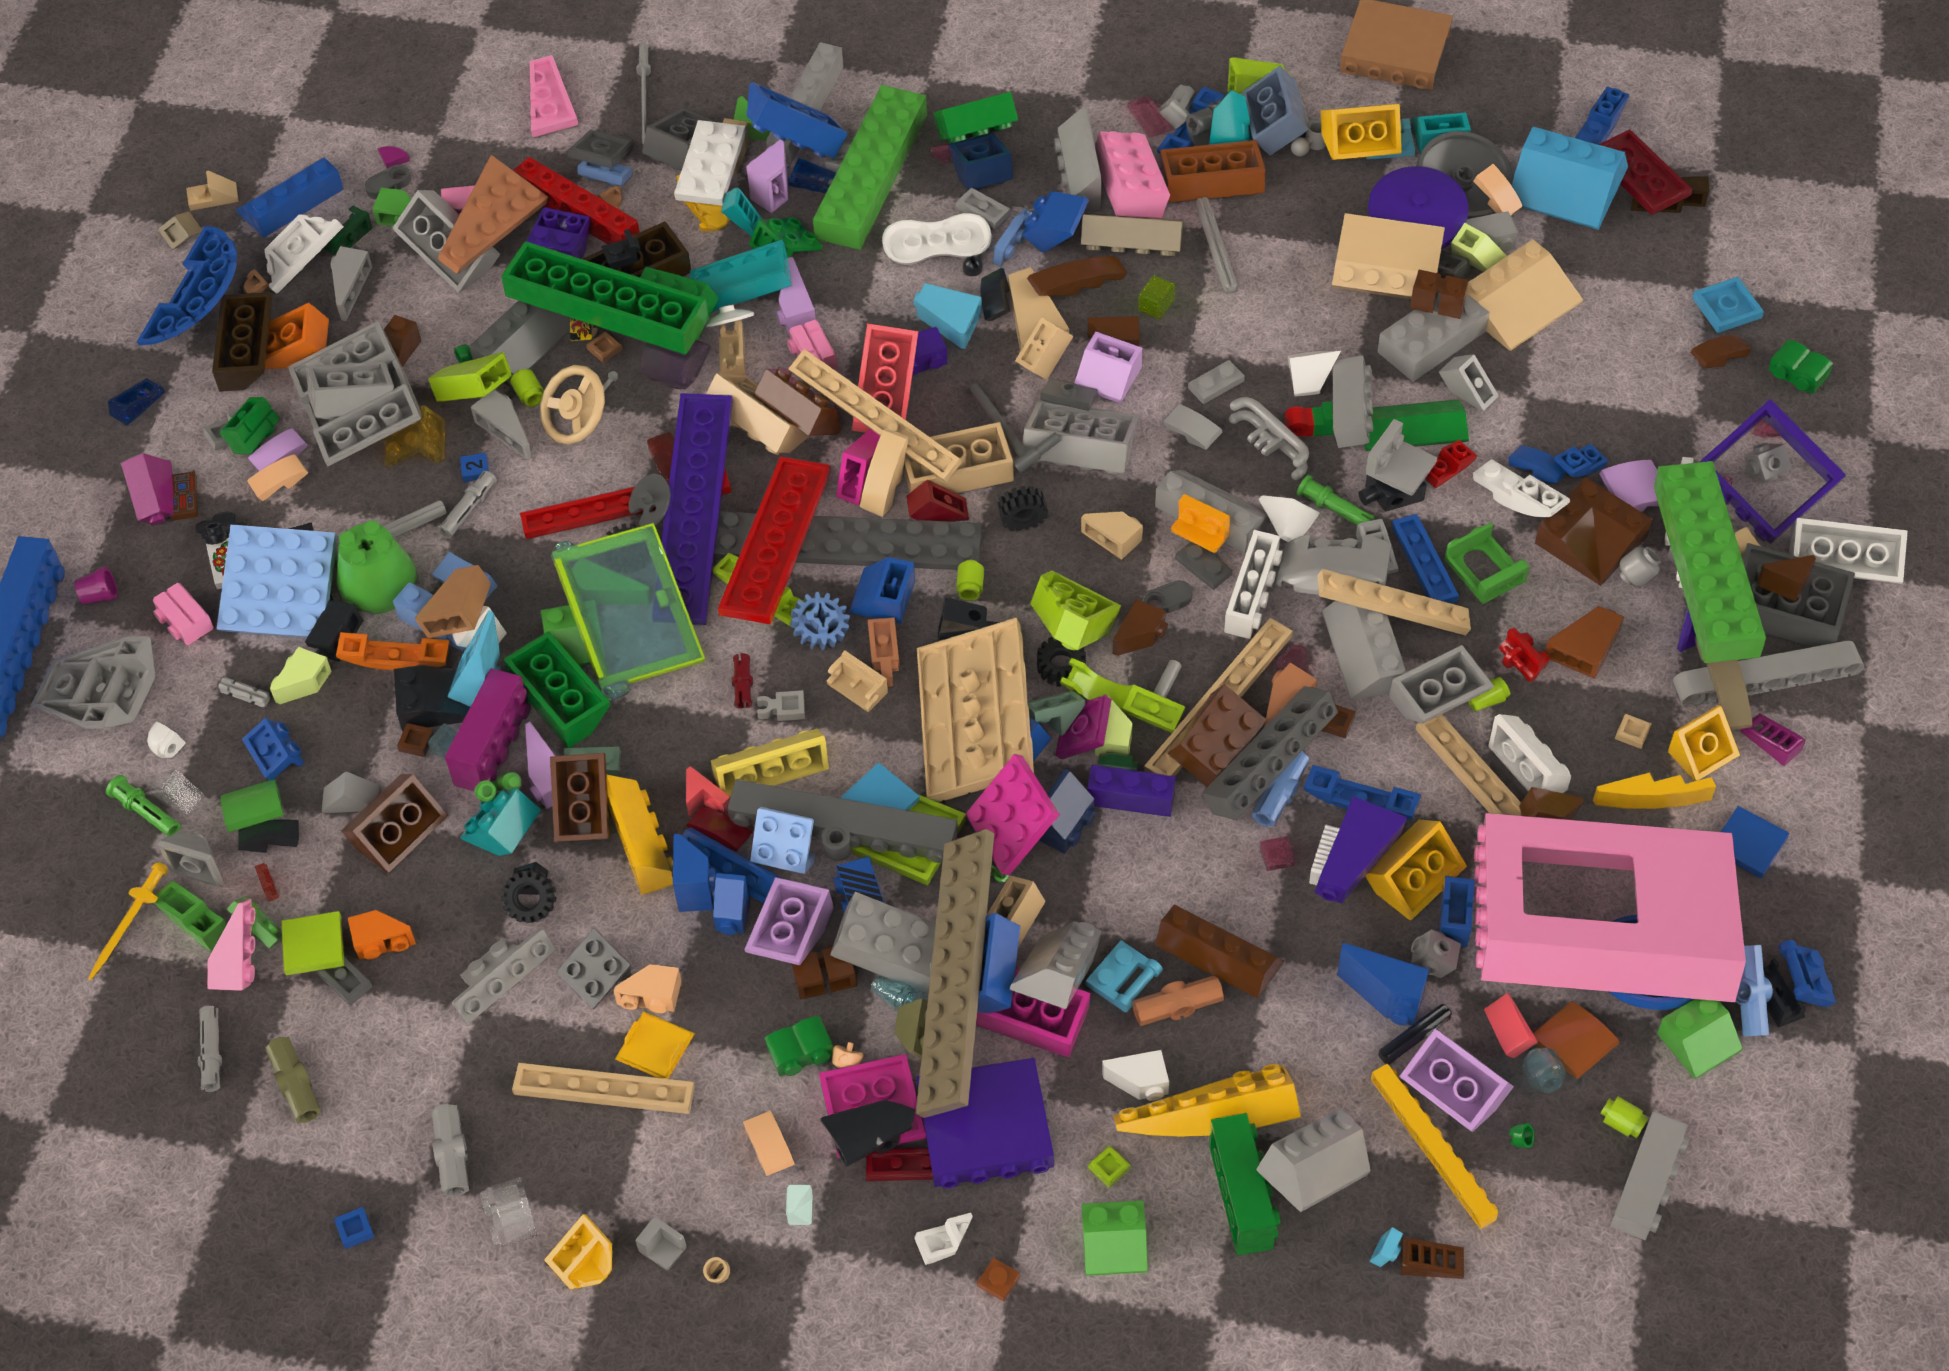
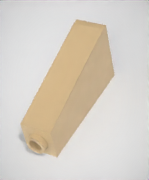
(1030, 307)

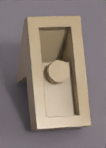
(215, 193)

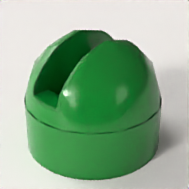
(462, 353)
(1522, 1135)

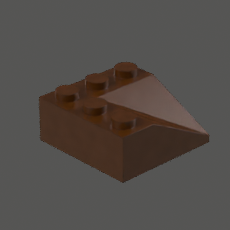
(1593, 531)

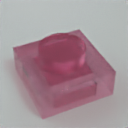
(1277, 853)

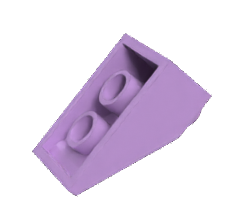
(790, 921)

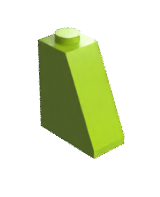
(1247, 72)
(470, 378)

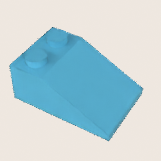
(476, 662)

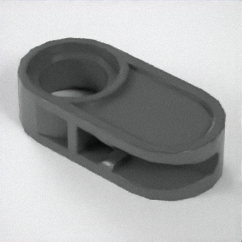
(385, 180)
(1171, 595)

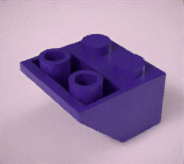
(561, 232)

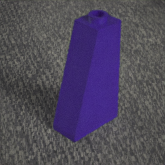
(1359, 845)

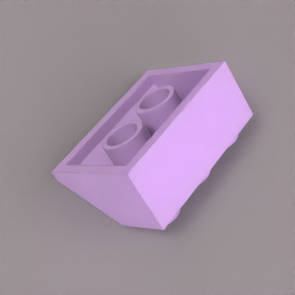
(1456, 1081)

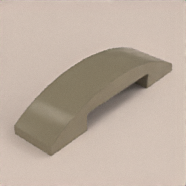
(1730, 692)

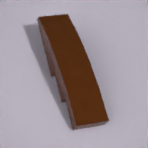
(1077, 274)

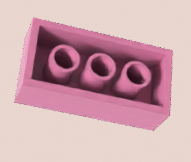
(1131, 175)

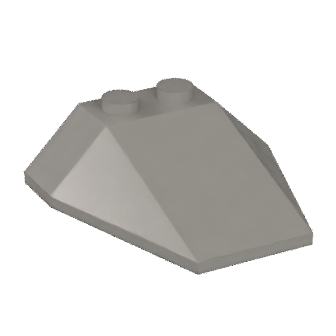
(99, 684)

